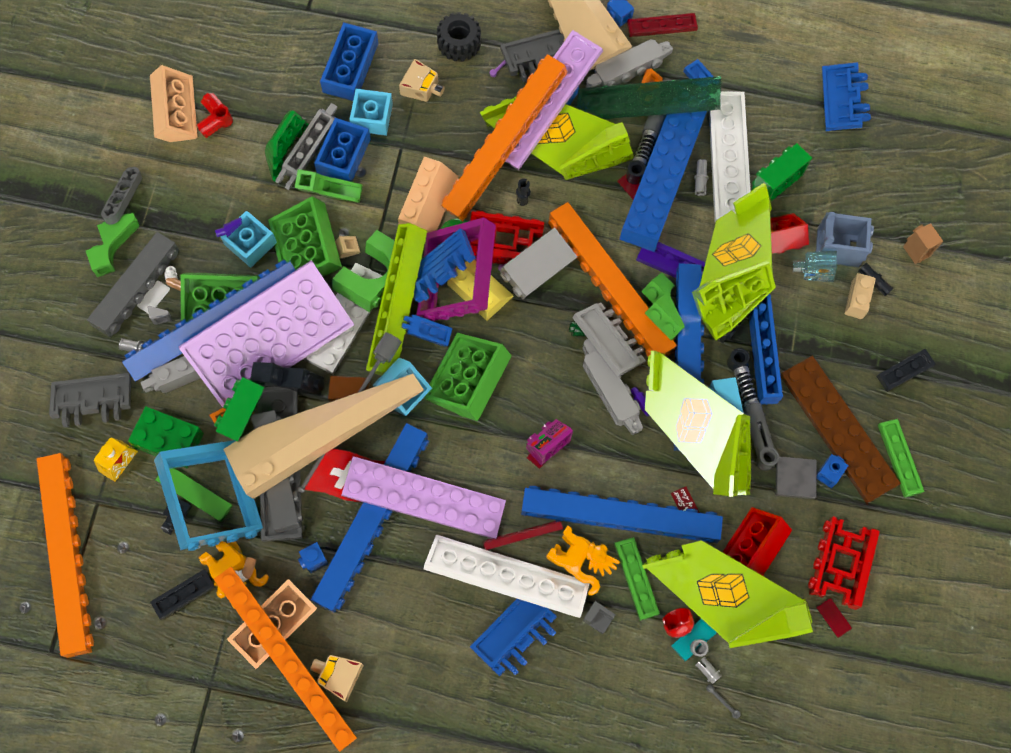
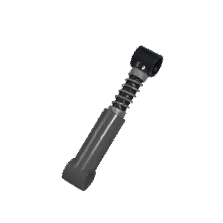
(650, 133)
(759, 429)

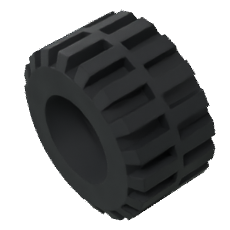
(456, 25)

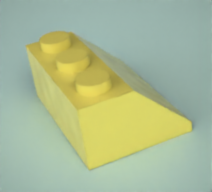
(464, 285)

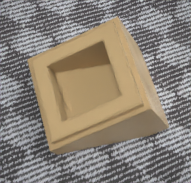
(347, 246)

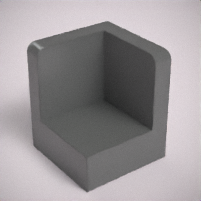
(599, 617)

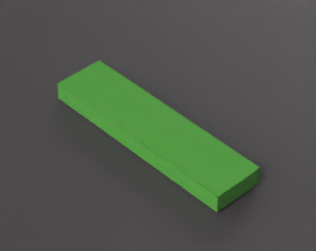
(901, 458)
(199, 495)
(636, 579)

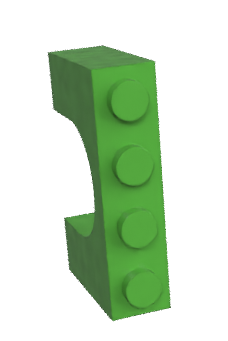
(363, 291)

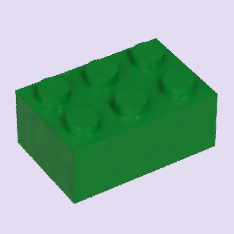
(783, 171)
(239, 408)
(163, 432)

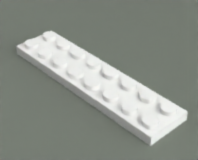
(729, 152)
(507, 576)

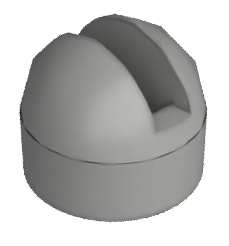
(702, 650)

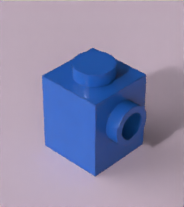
(620, 11)
(831, 470)
(312, 558)

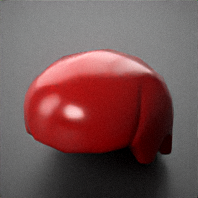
(678, 622)

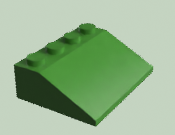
(306, 235)
(203, 288)
(468, 375)

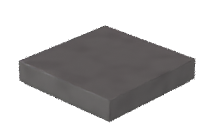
(796, 478)

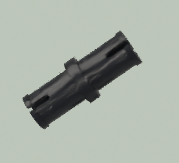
(523, 192)
(880, 283)

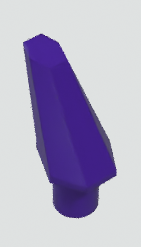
(229, 228)
(640, 398)

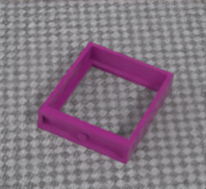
(480, 230)

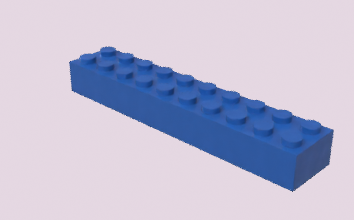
(661, 179)

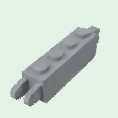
(629, 64)
(307, 145)
(170, 376)
(611, 390)

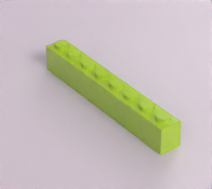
(398, 289)

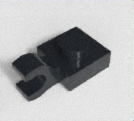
(167, 526)

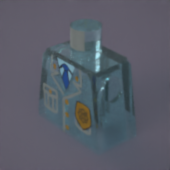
(818, 266)

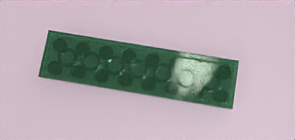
(652, 98)

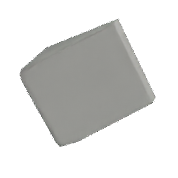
(158, 315)

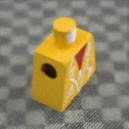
(114, 458)

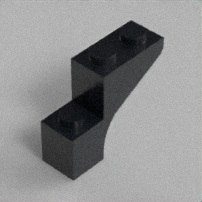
(288, 378)

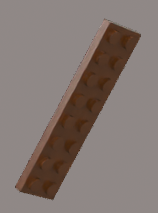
(840, 429)

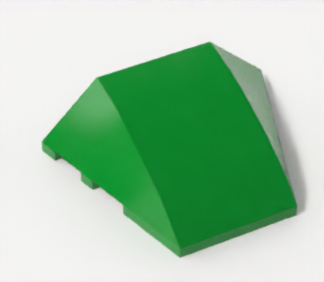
(281, 140)

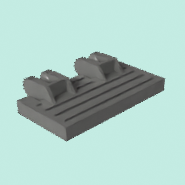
(523, 53)
(87, 395)

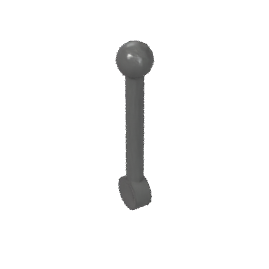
(735, 713)

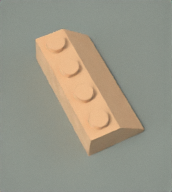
(173, 105)
(426, 195)
(286, 609)

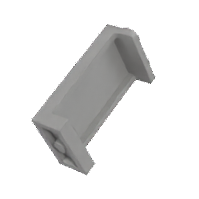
(537, 263)

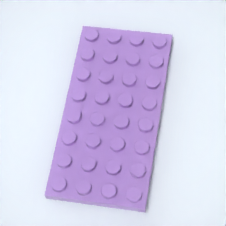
(270, 328)

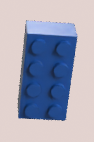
(349, 61)

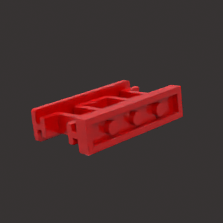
(504, 253)
(860, 568)

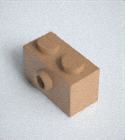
(922, 243)

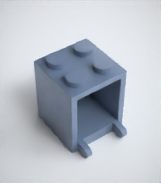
(837, 232)

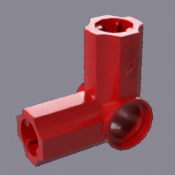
(216, 119)

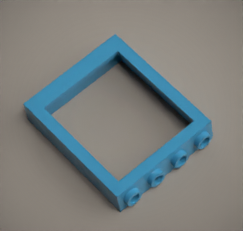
(197, 455)

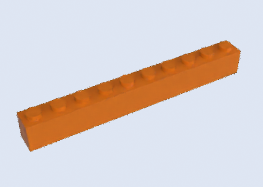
(505, 137)
(610, 280)
(64, 556)
(285, 658)

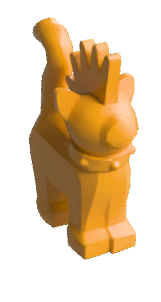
(577, 553)
(232, 557)

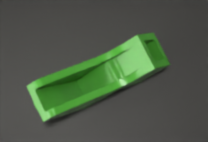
(327, 186)
(113, 237)
(663, 310)

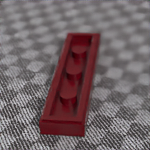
(662, 25)
(522, 534)

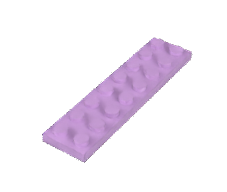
(578, 56)
(423, 497)

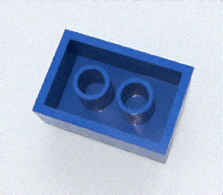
(342, 150)

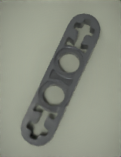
(113, 212)

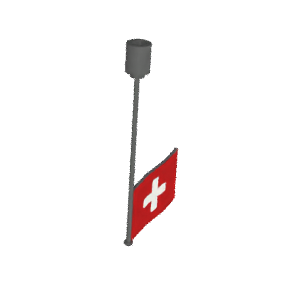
(332, 467)

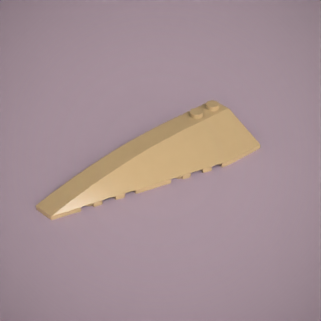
(592, 22)
(291, 443)

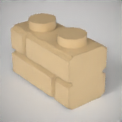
(860, 296)

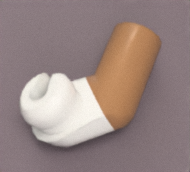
(171, 278)
(248, 569)

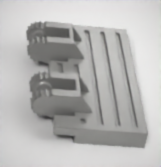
(609, 338)

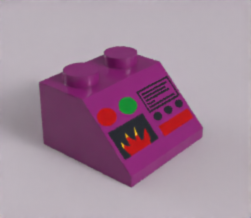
(549, 441)

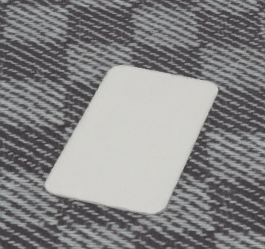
(154, 296)

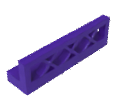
(666, 259)

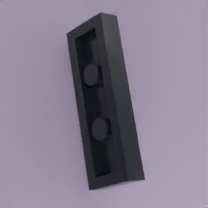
(906, 370)
(182, 594)

